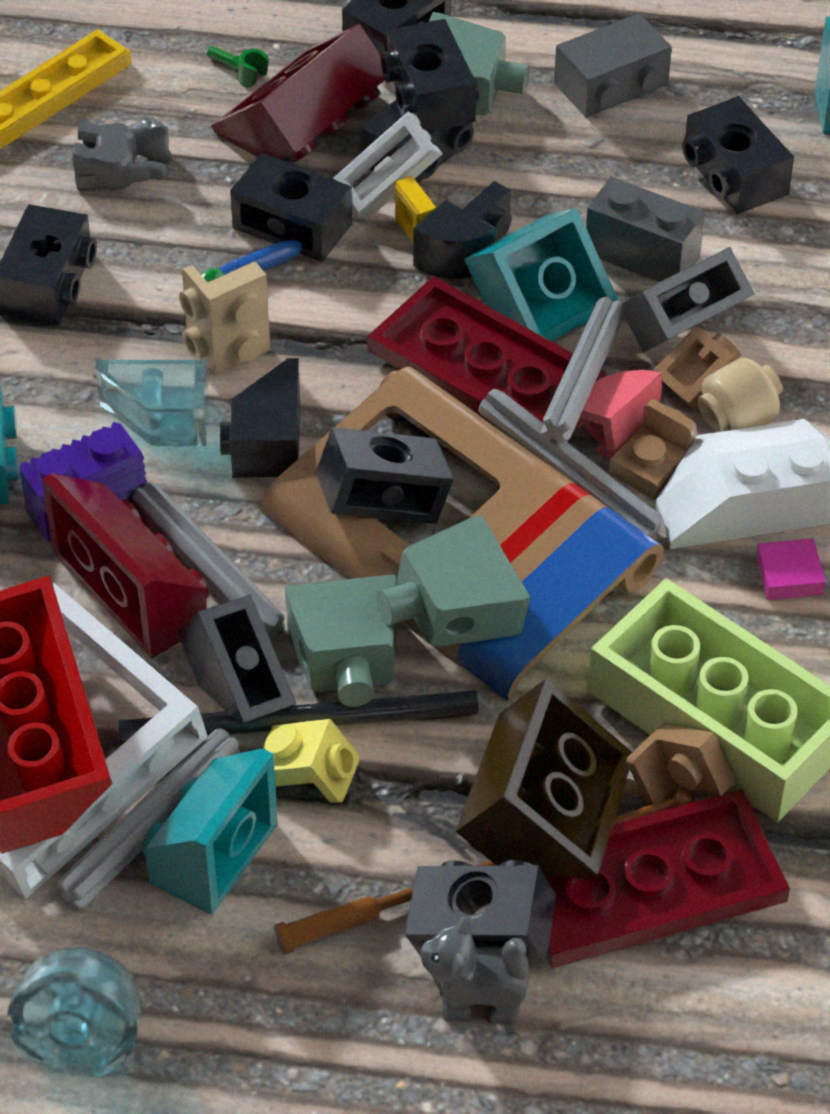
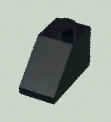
(265, 424)
(236, 660)

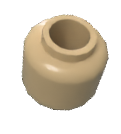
(740, 396)

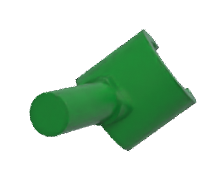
(247, 64)

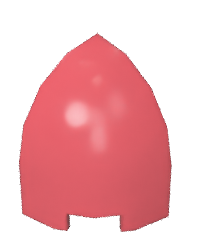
(617, 407)

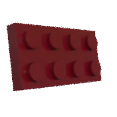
(470, 349)
(667, 878)

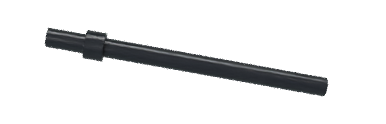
(374, 711)

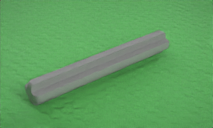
(582, 370)
(563, 457)
(203, 554)
(128, 836)

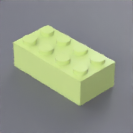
(703, 672)

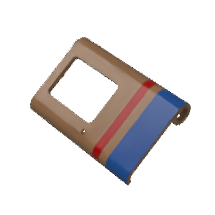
(551, 530)

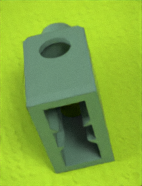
(485, 55)
(457, 587)
(342, 636)

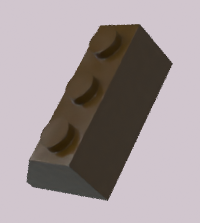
(546, 787)

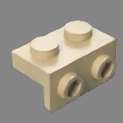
(226, 316)

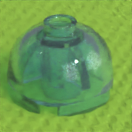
(76, 1010)

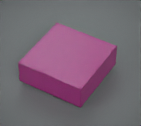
(790, 569)

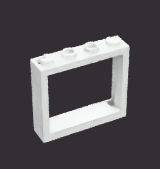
(132, 767)

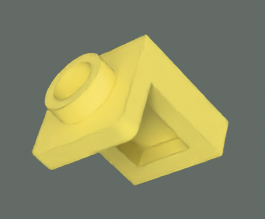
(313, 754)

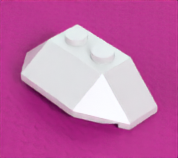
(748, 484)

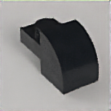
(456, 233)

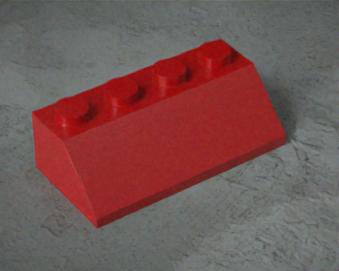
(47, 732)

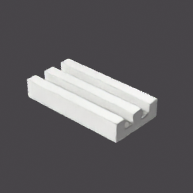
(367, 206)

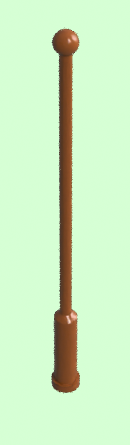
(369, 908)

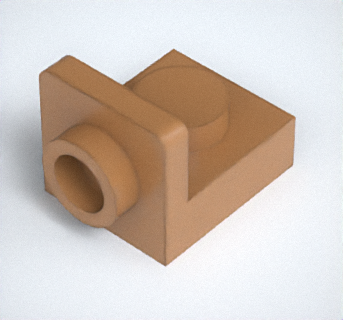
(692, 362)
(654, 449)
(679, 758)

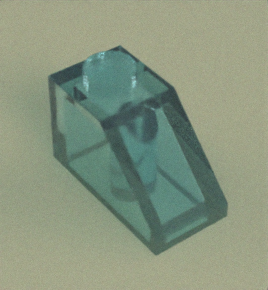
(157, 398)

